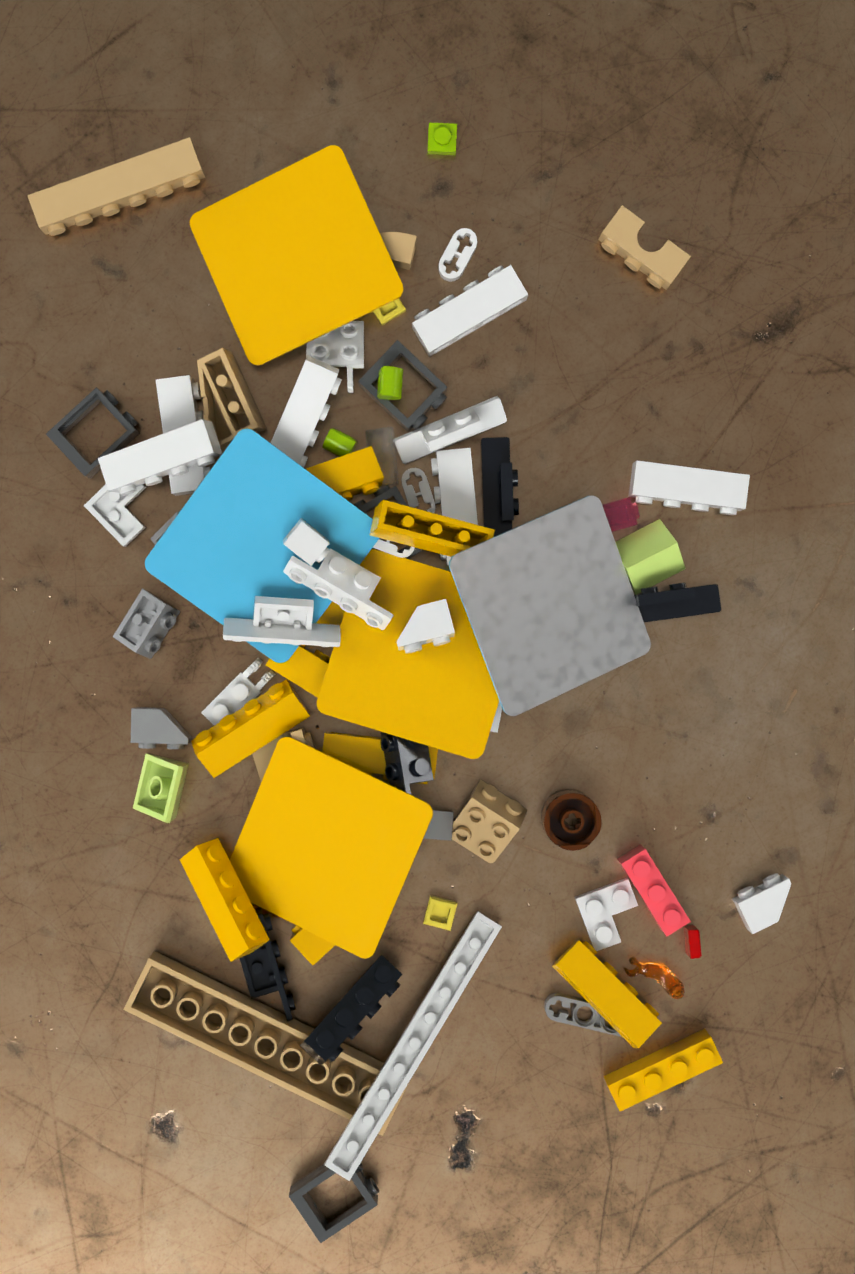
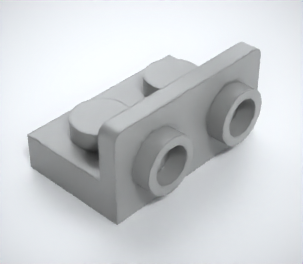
(146, 624)

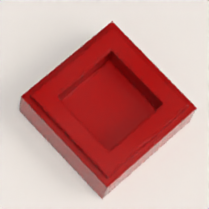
(692, 941)

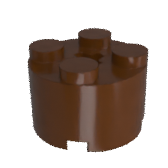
(583, 830)

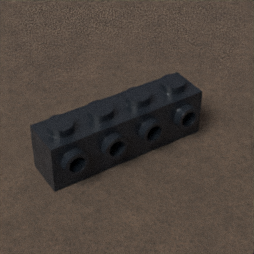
(351, 1010)

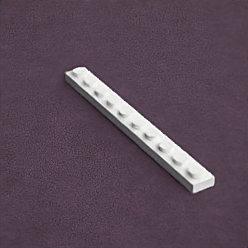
(412, 1046)

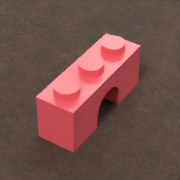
(654, 890)

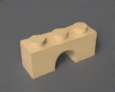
(659, 266)

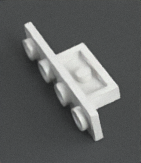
(450, 430)
(343, 584)
(282, 622)

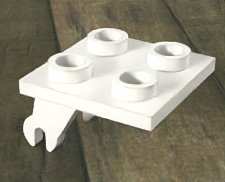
(341, 349)

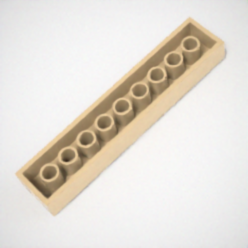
(250, 1035)

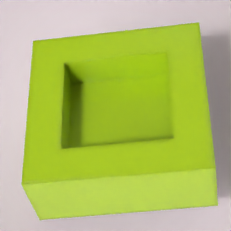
(442, 138)

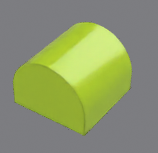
(390, 383)
(339, 443)

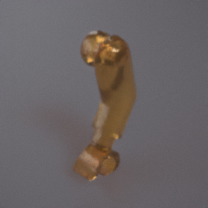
(661, 973)

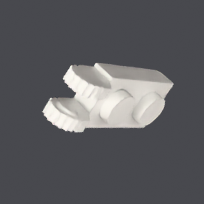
(237, 693)

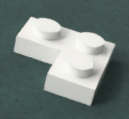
(112, 513)
(599, 906)

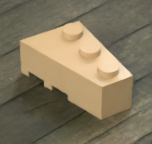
(226, 397)

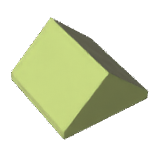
(650, 556)
(160, 787)

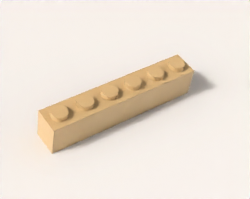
(116, 187)

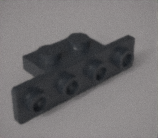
(498, 485)
(678, 601)
(405, 762)
(263, 972)

